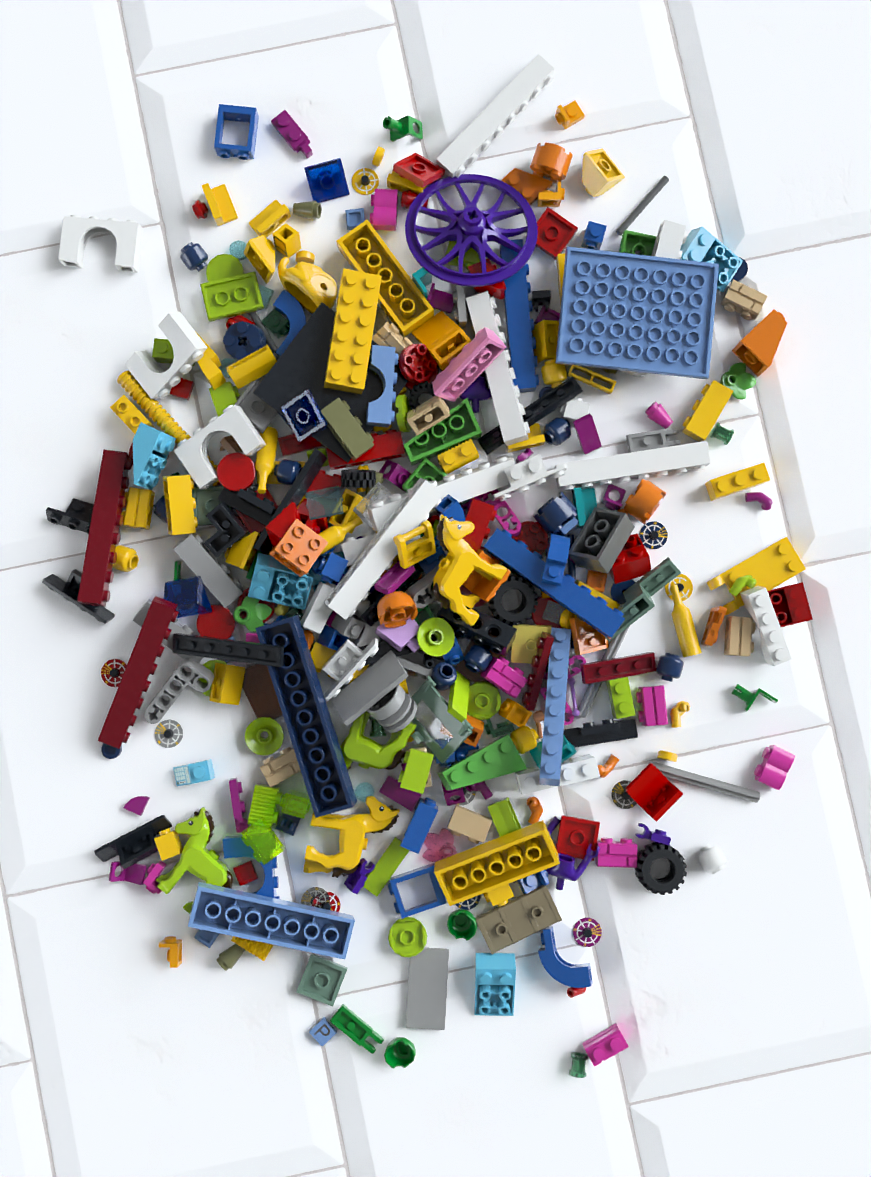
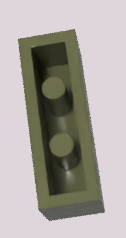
(347, 429)

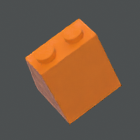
(761, 343)

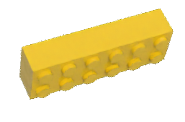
(398, 293)
(352, 331)
(496, 863)

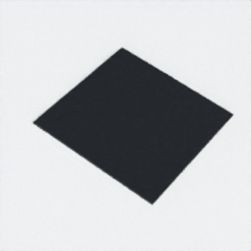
(304, 368)

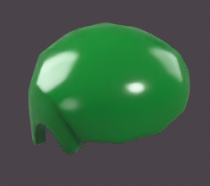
(462, 924)
(400, 1052)

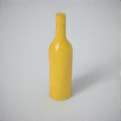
(266, 457)
(335, 534)
(684, 626)

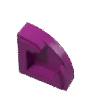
(524, 455)
(137, 804)

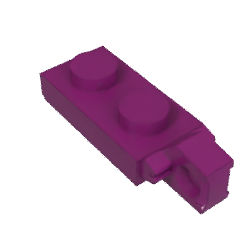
(292, 133)
(238, 806)

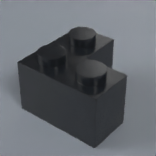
(228, 526)

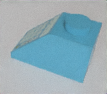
(194, 773)

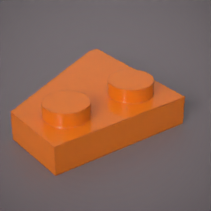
(527, 184)
(713, 624)
(586, 638)

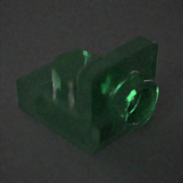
(276, 324)
(502, 728)

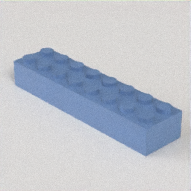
(271, 920)

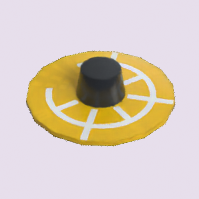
(365, 181)
(684, 586)

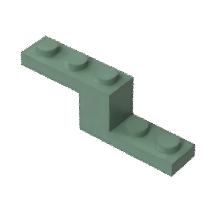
(639, 594)

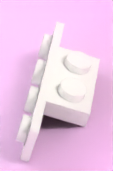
(526, 474)
(345, 663)

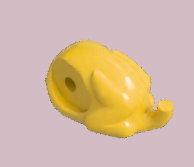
(308, 284)

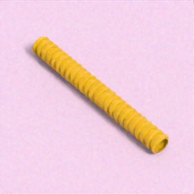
(155, 410)

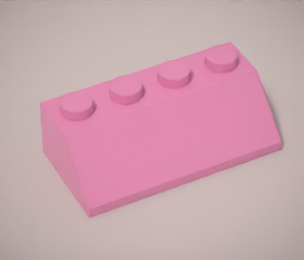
(468, 365)

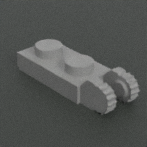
(651, 440)

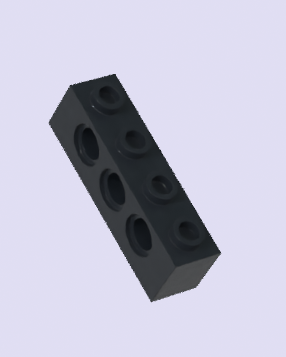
(487, 626)

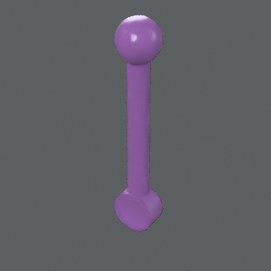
(571, 682)

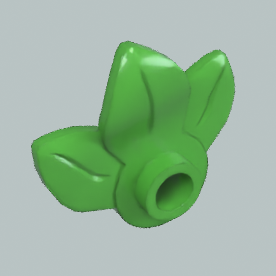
(740, 380)
(255, 612)

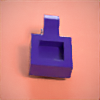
(657, 836)
(357, 880)

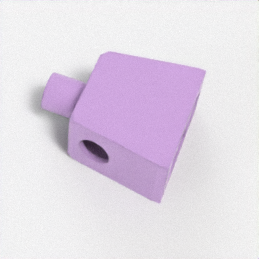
(400, 636)

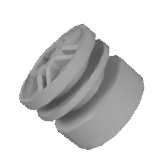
(394, 710)

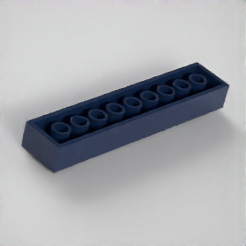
(308, 719)

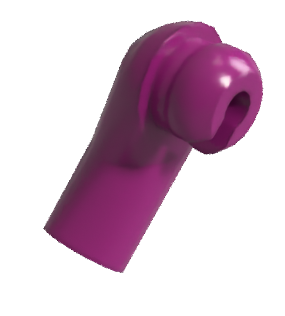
(762, 498)
(482, 788)

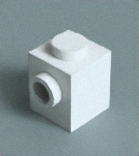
(574, 409)

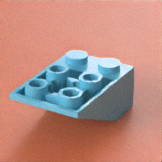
(705, 247)
(150, 455)
(279, 584)
(495, 984)

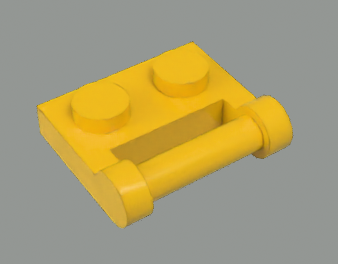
(418, 549)

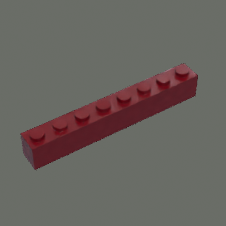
(104, 528)
(137, 672)

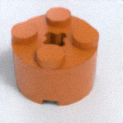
(551, 162)
(645, 501)

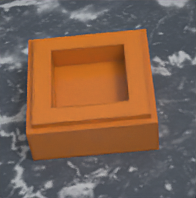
(596, 580)

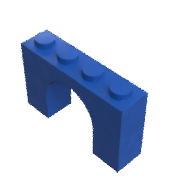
(234, 847)

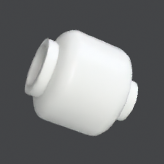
(712, 859)

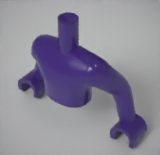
(477, 392)
(566, 869)

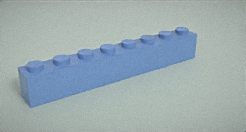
(555, 708)

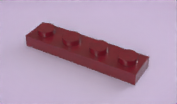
(539, 665)
(618, 667)

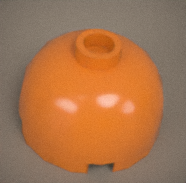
(395, 609)

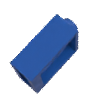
(239, 114)
(419, 825)
(399, 906)

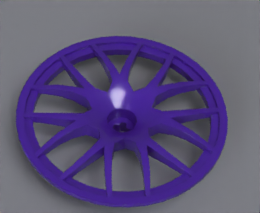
(471, 233)

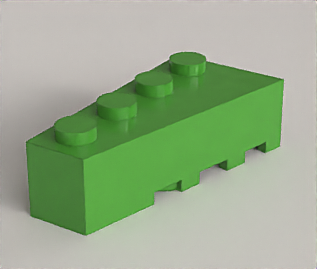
(444, 435)
(484, 764)

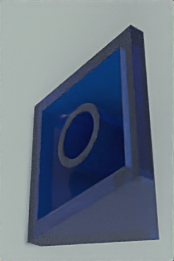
(327, 180)
(304, 416)
(189, 595)

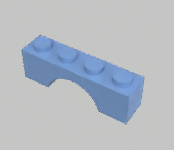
(382, 361)

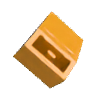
(442, 338)

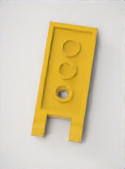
(769, 568)

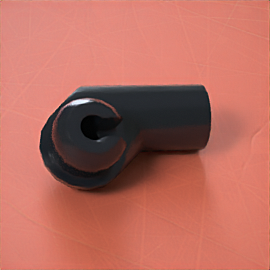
(428, 661)

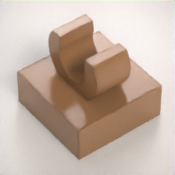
(230, 445)

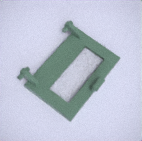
(435, 725)

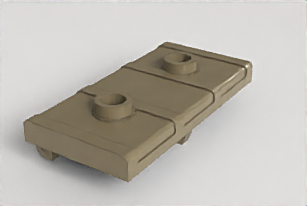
(518, 919)

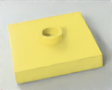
(525, 642)

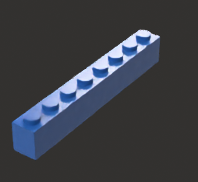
(519, 324)
(570, 595)

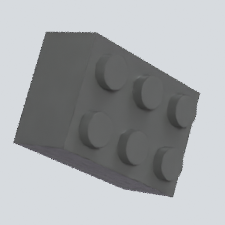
(601, 540)

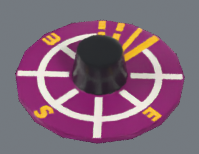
(587, 932)

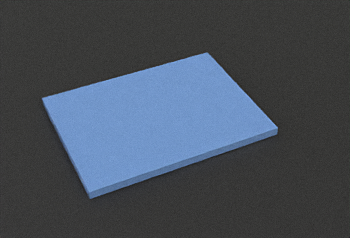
(637, 313)

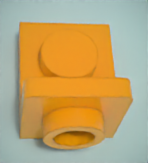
(569, 114)
(551, 199)
(514, 712)
(174, 954)

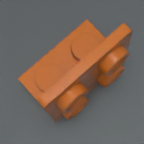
(299, 548)
(482, 586)

